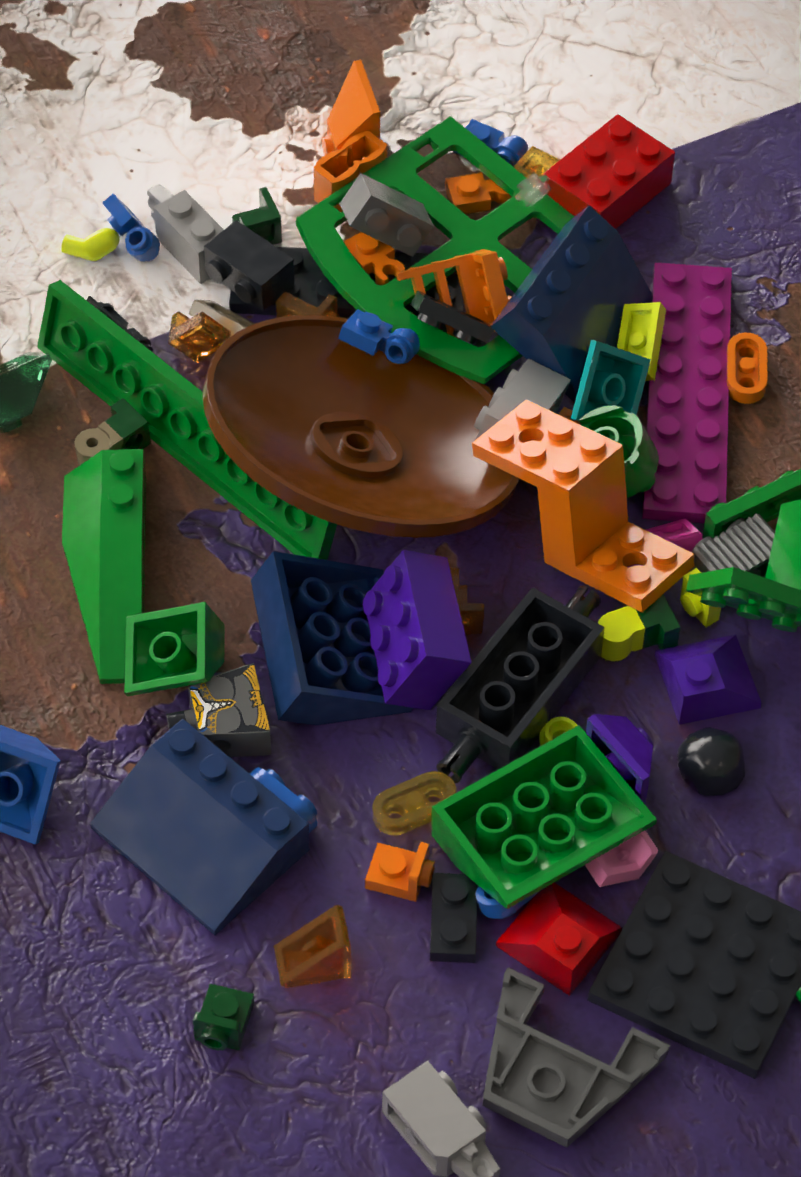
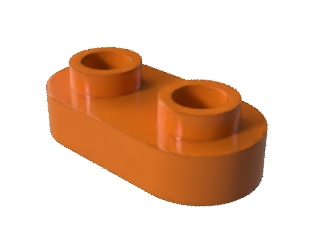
(748, 374)

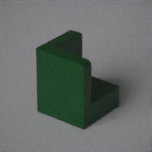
(263, 220)

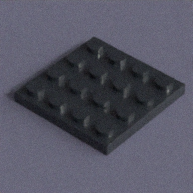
(705, 964)

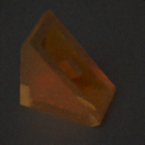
(316, 951)

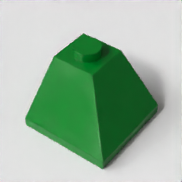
(172, 648)

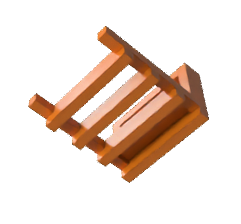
(480, 280)

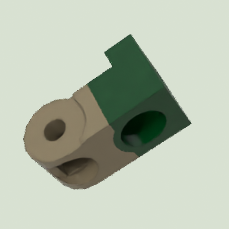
(121, 431)

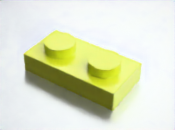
(642, 332)

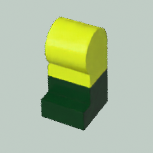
(634, 630)

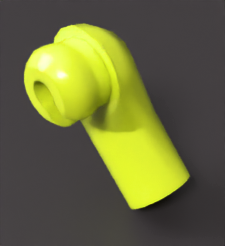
(92, 247)

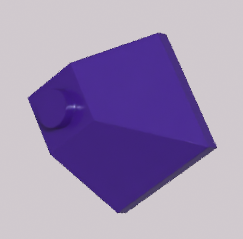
(707, 679)
(625, 747)

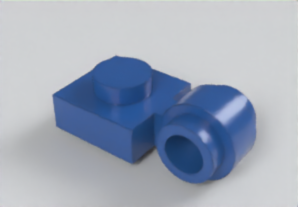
(509, 148)
(139, 240)
(372, 334)

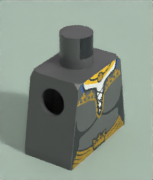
(229, 713)

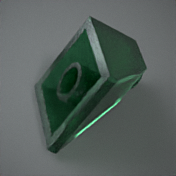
(20, 387)

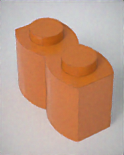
(344, 165)

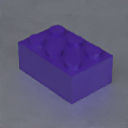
(416, 630)

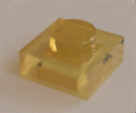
(535, 162)

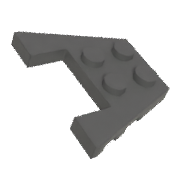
(550, 1083)

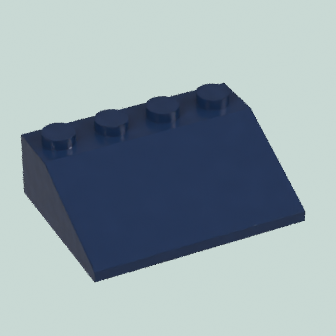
(573, 297)
(319, 639)
(201, 827)

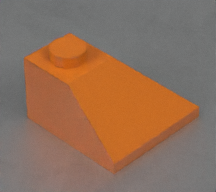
(353, 110)

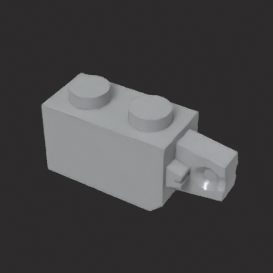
(183, 228)
(438, 1124)

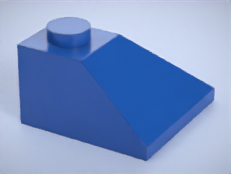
(26, 784)

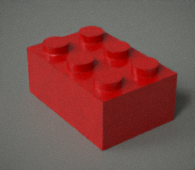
(612, 172)

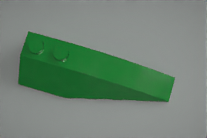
(107, 550)

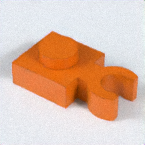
(474, 193)
(374, 257)

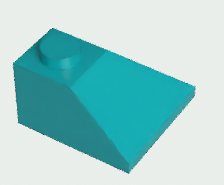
(610, 379)

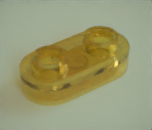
(410, 802)

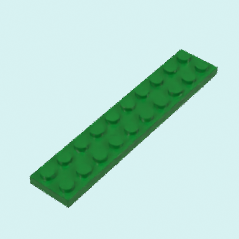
(121, 367)

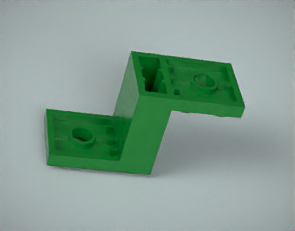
(756, 597)

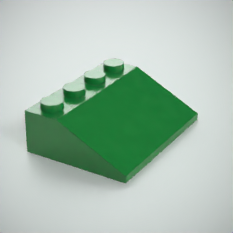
(539, 818)

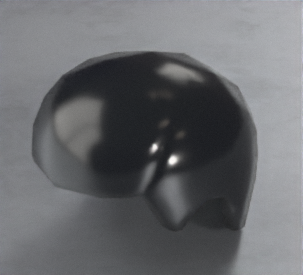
(711, 761)

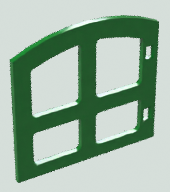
(466, 236)

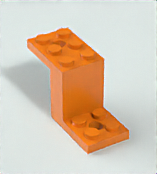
(583, 505)

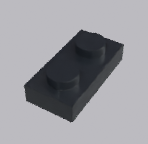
(466, 326)
(453, 918)

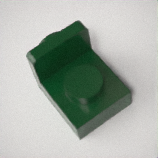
(223, 1018)

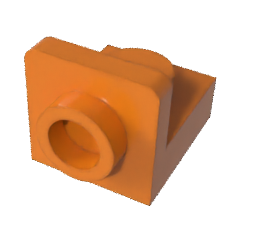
(400, 871)

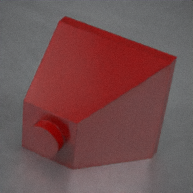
(559, 937)

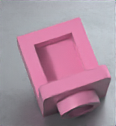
(623, 862)

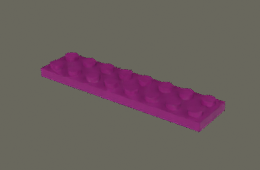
(690, 393)

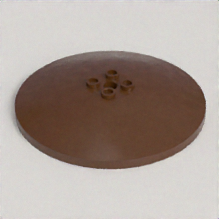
(352, 430)

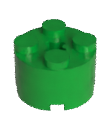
(639, 450)

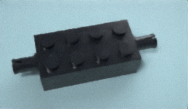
(519, 681)

